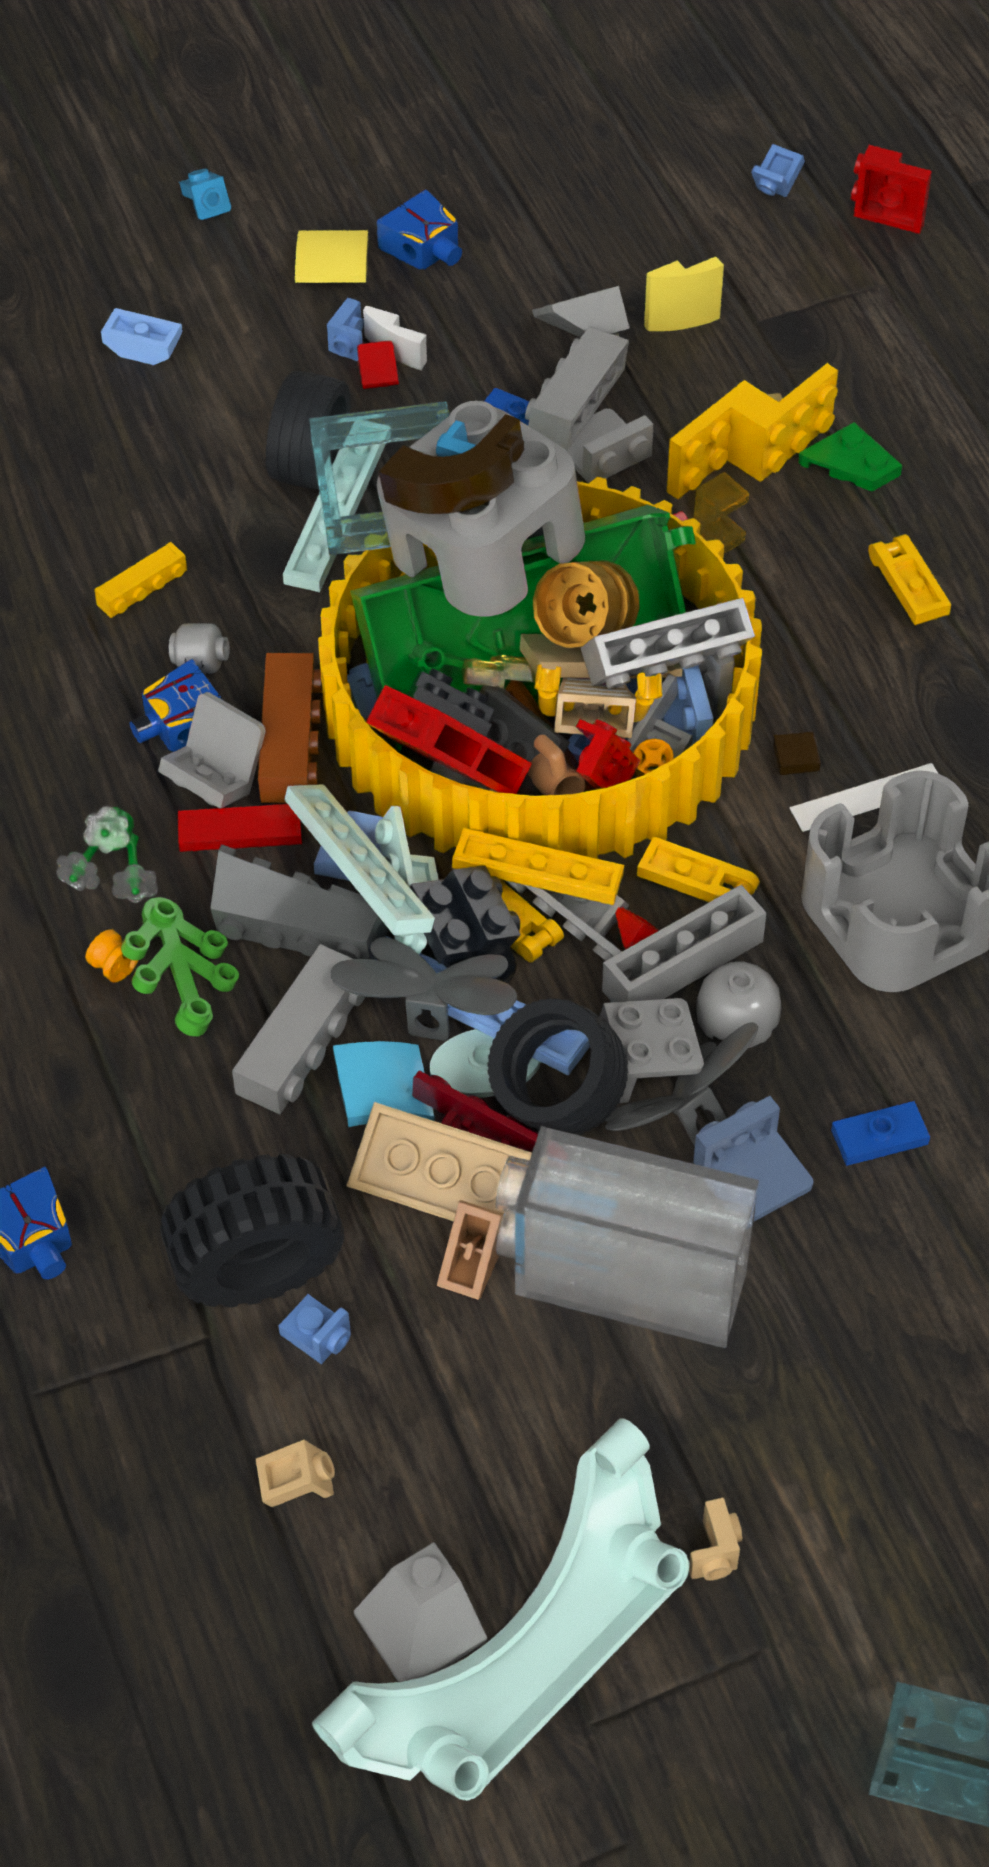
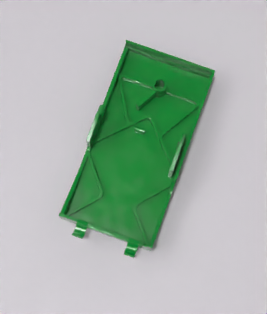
(414, 628)

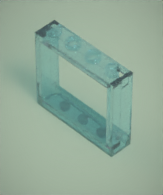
(358, 429)
(929, 1779)

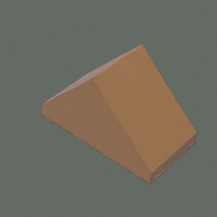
(470, 1250)

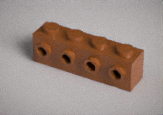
(288, 721)

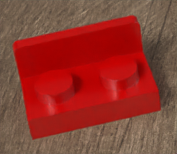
(608, 756)

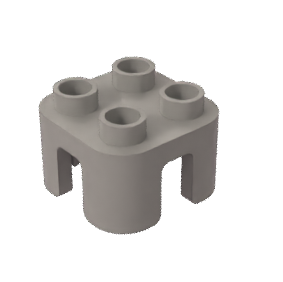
(482, 545)
(906, 892)

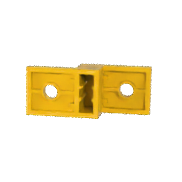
(751, 431)

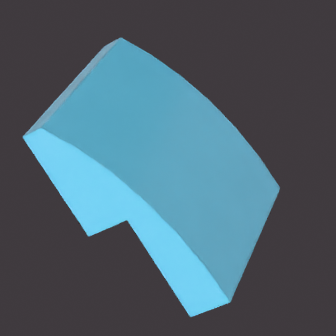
(378, 1074)

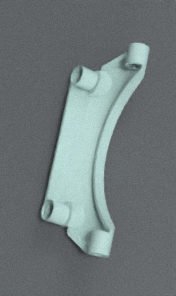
(485, 1708)

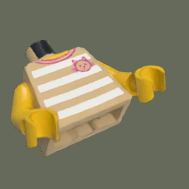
(581, 700)

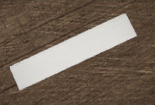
(856, 799)

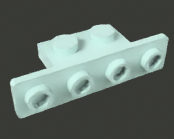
(412, 868)

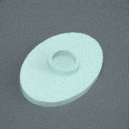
(464, 1063)

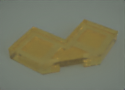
(713, 504)
(497, 670)

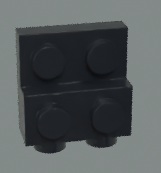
(465, 707)
(468, 915)

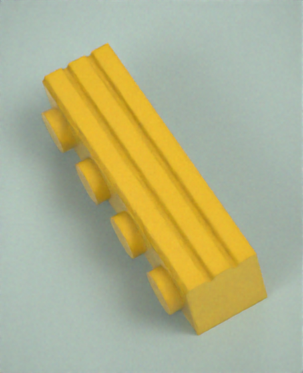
(141, 580)

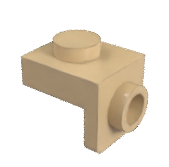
(723, 1536)

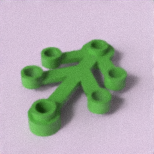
(166, 920)

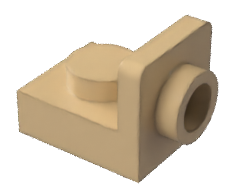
(294, 1473)

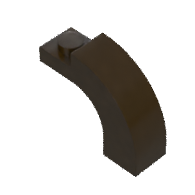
(457, 481)

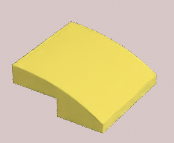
(331, 256)
(682, 296)

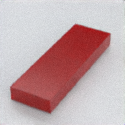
(238, 827)

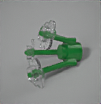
(109, 831)

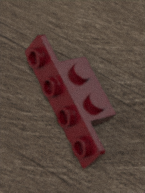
(471, 1113)

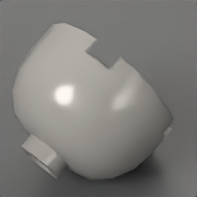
(737, 996)

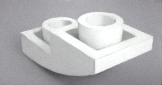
(408, 344)

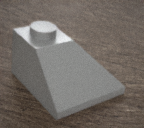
(598, 310)
(420, 1616)

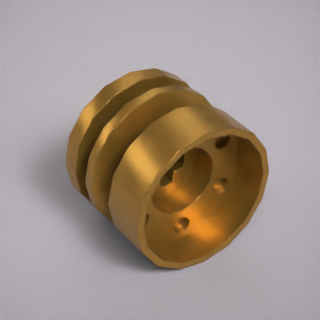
(584, 601)

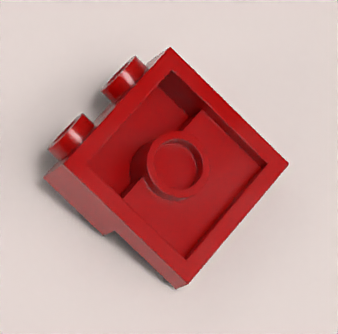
(890, 190)

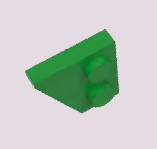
(853, 458)

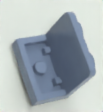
(753, 1148)

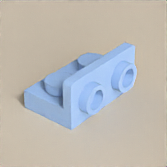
(691, 706)

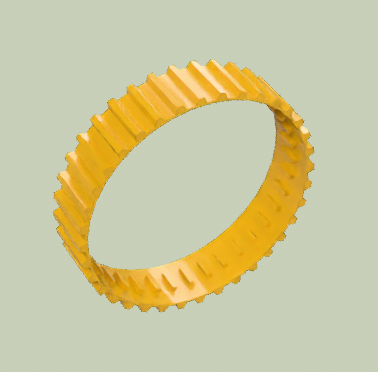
(574, 823)

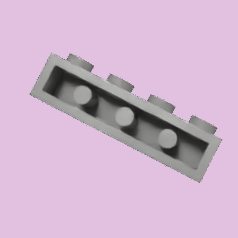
(577, 386)
(667, 642)
(686, 949)
(295, 1035)

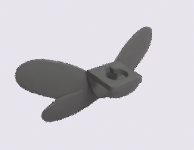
(406, 974)
(689, 1090)

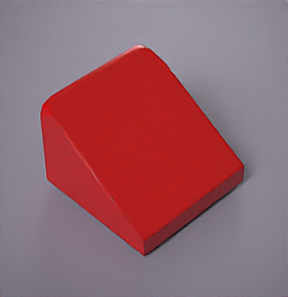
(377, 364)
(633, 927)

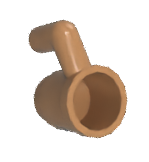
(551, 772)

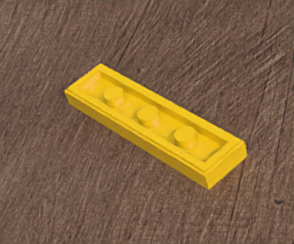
(539, 866)

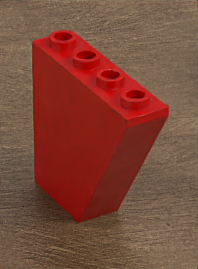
(447, 741)

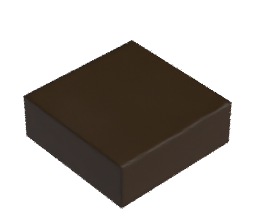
(796, 753)

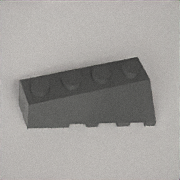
(290, 911)

